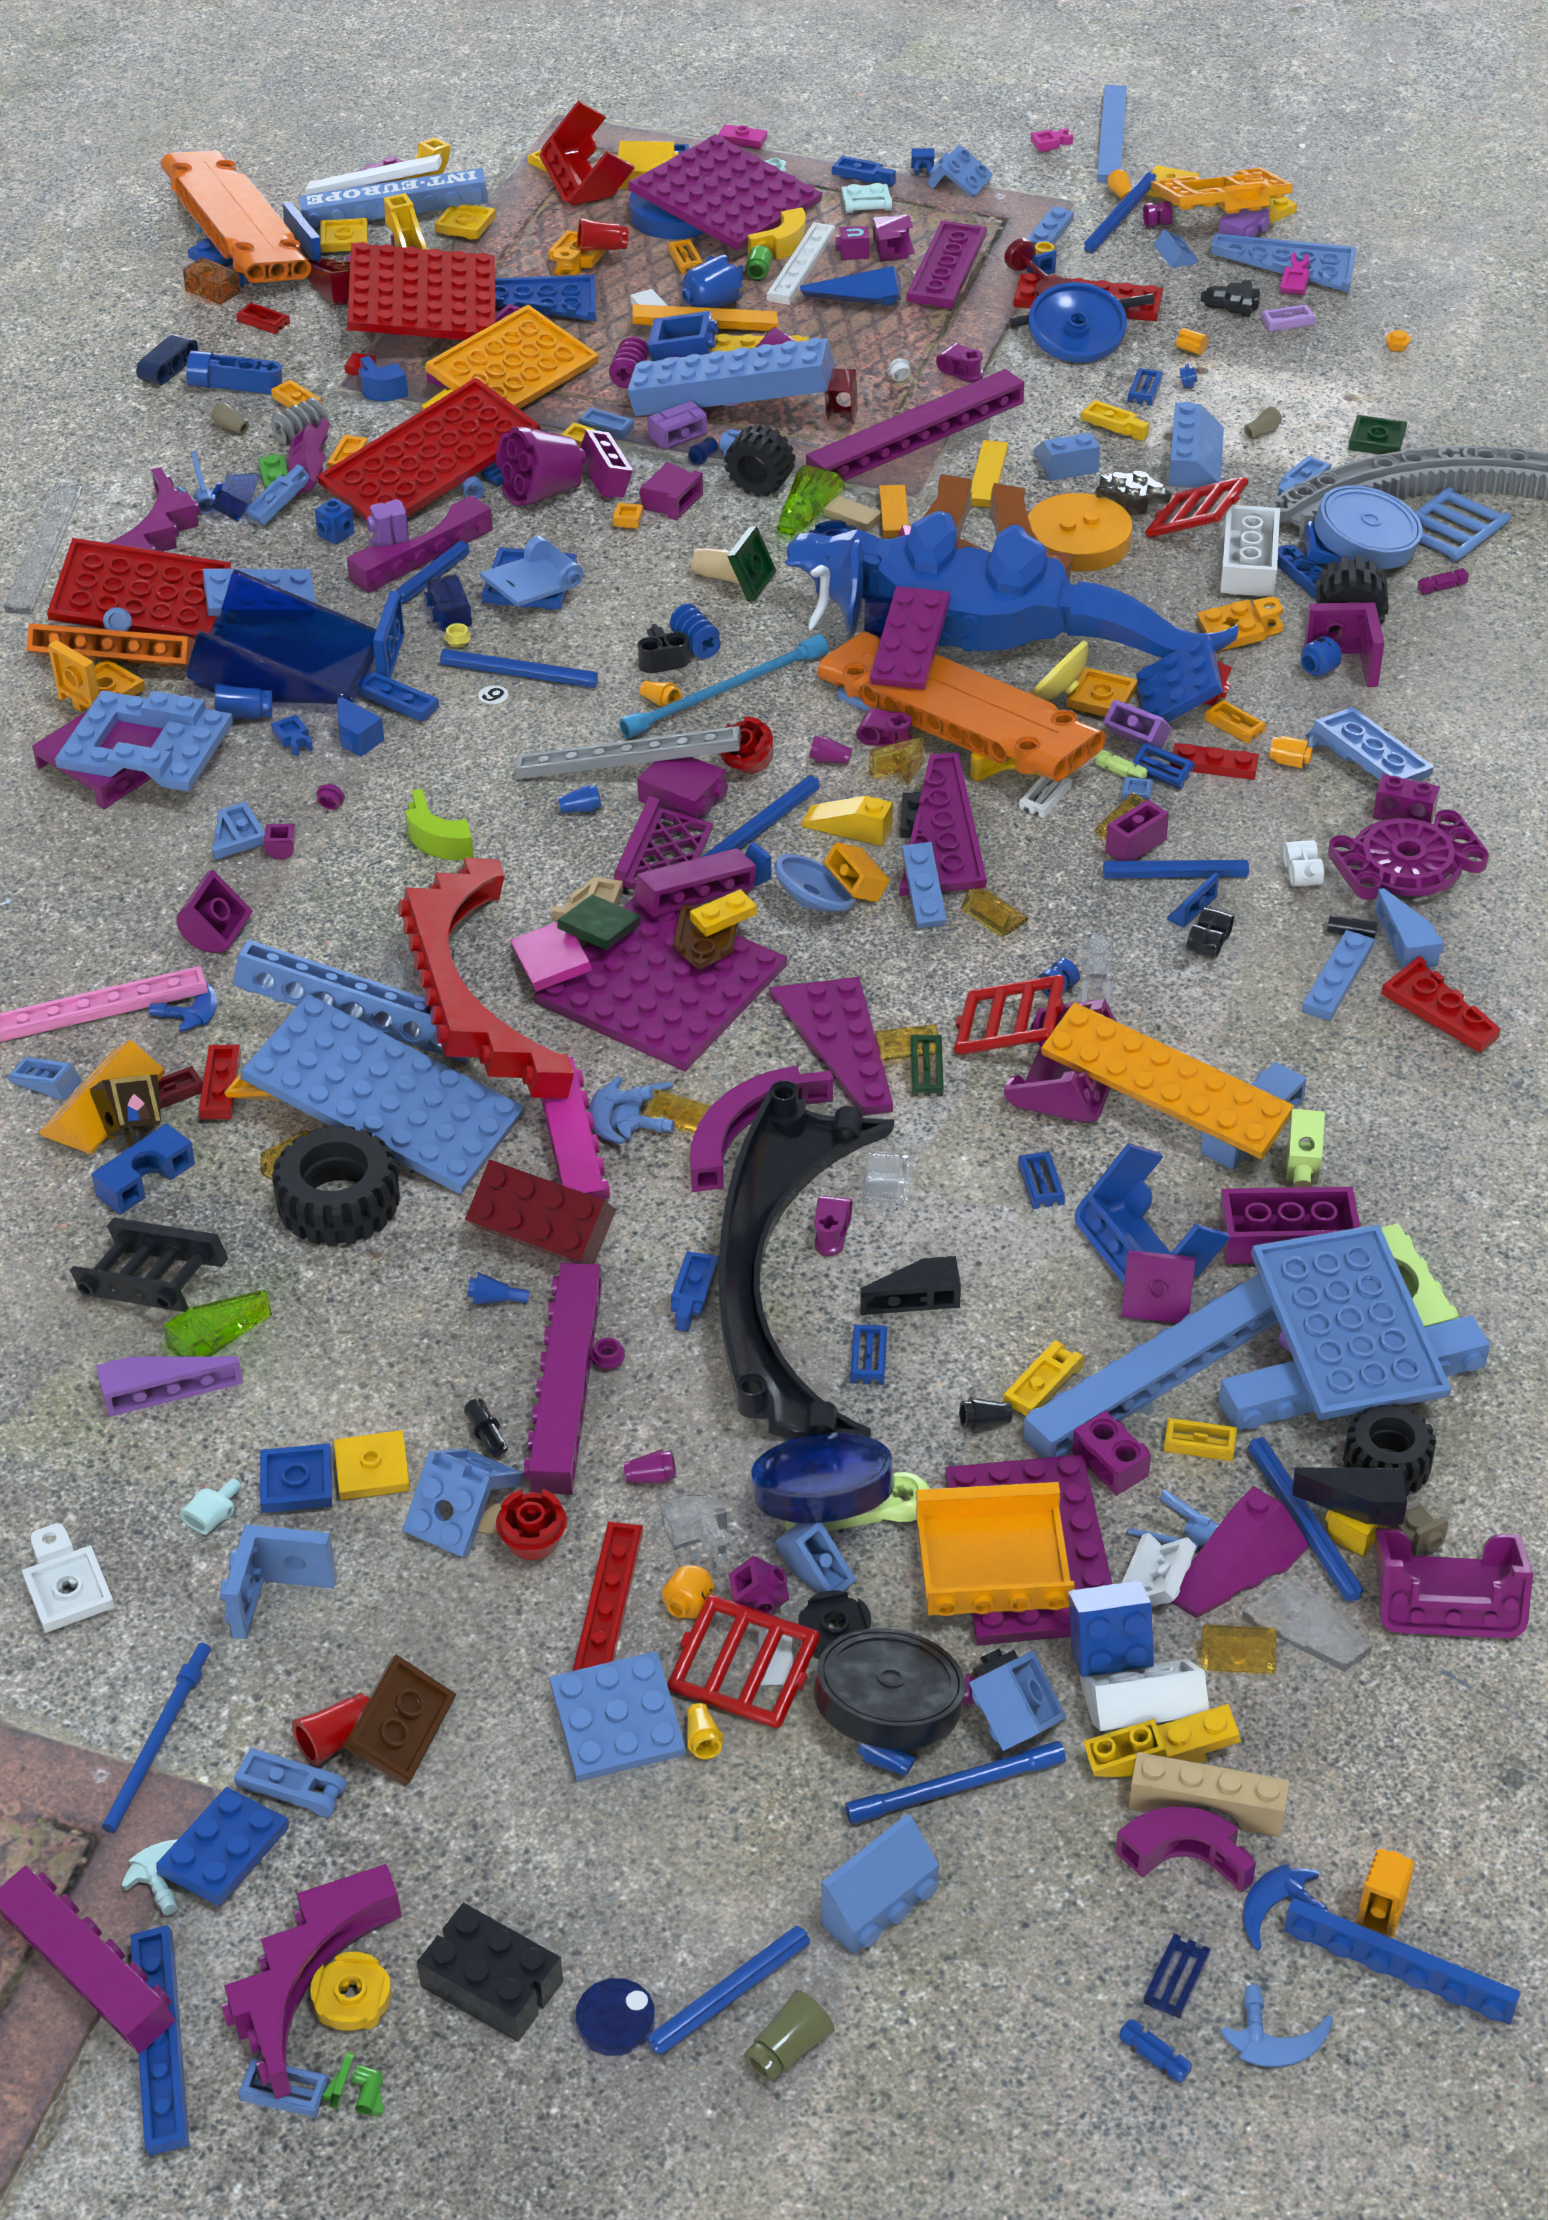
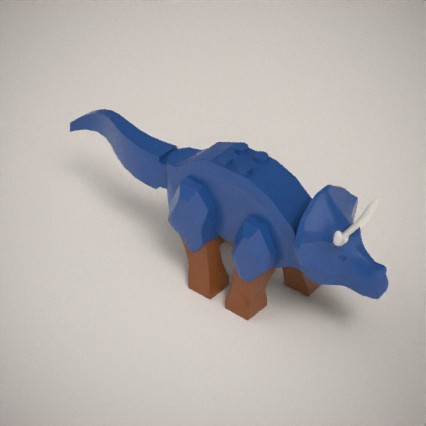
(995, 596)

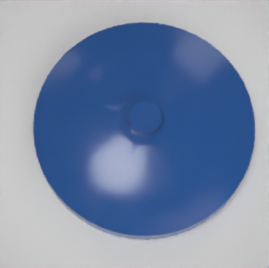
(1077, 322)

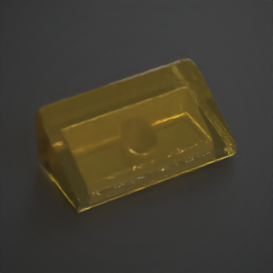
(992, 912)
(683, 1111)
(1238, 1649)

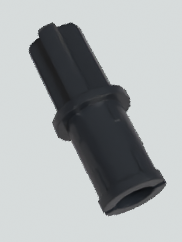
(486, 1427)

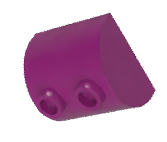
(212, 915)

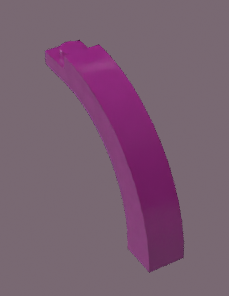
(737, 1111)

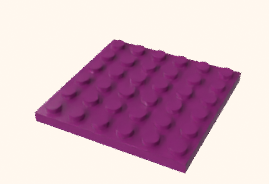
(724, 191)
(656, 997)

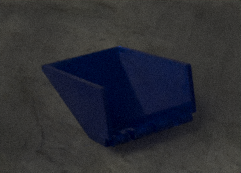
(282, 646)

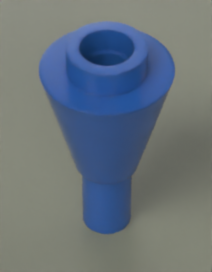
(489, 1290)

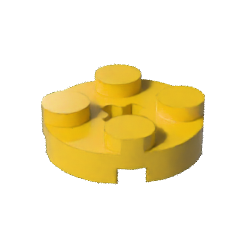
(351, 2012)

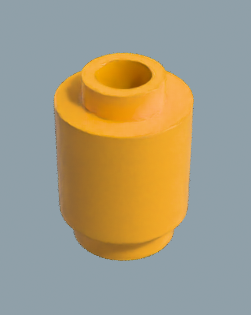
(1291, 751)

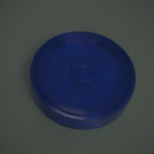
(823, 1478)

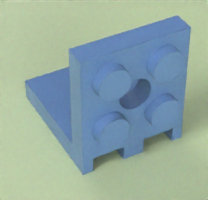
(465, 1482)
(267, 1556)

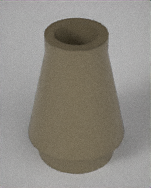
(227, 418)
(1265, 421)

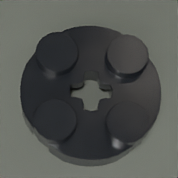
(838, 1607)

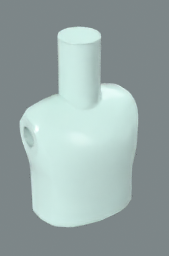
(210, 1507)

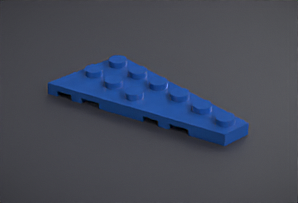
(551, 295)

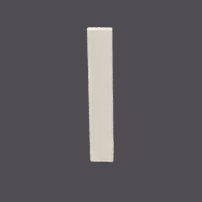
(376, 175)
(801, 263)

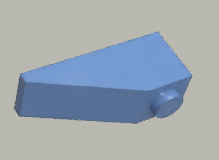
(1407, 931)

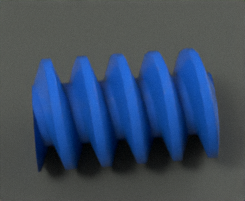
(702, 634)

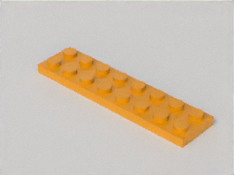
(1168, 1080)

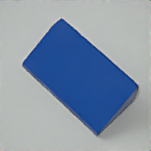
(1195, 902)

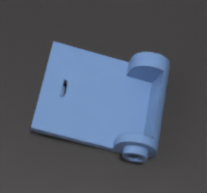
(537, 575)

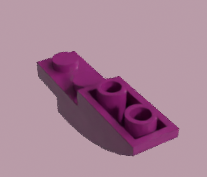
(306, 452)

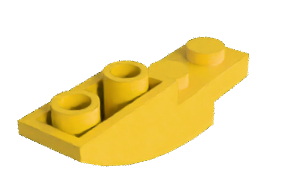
(1180, 1739)

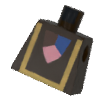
(128, 1106)

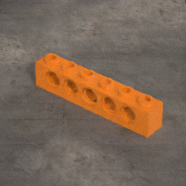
(113, 644)

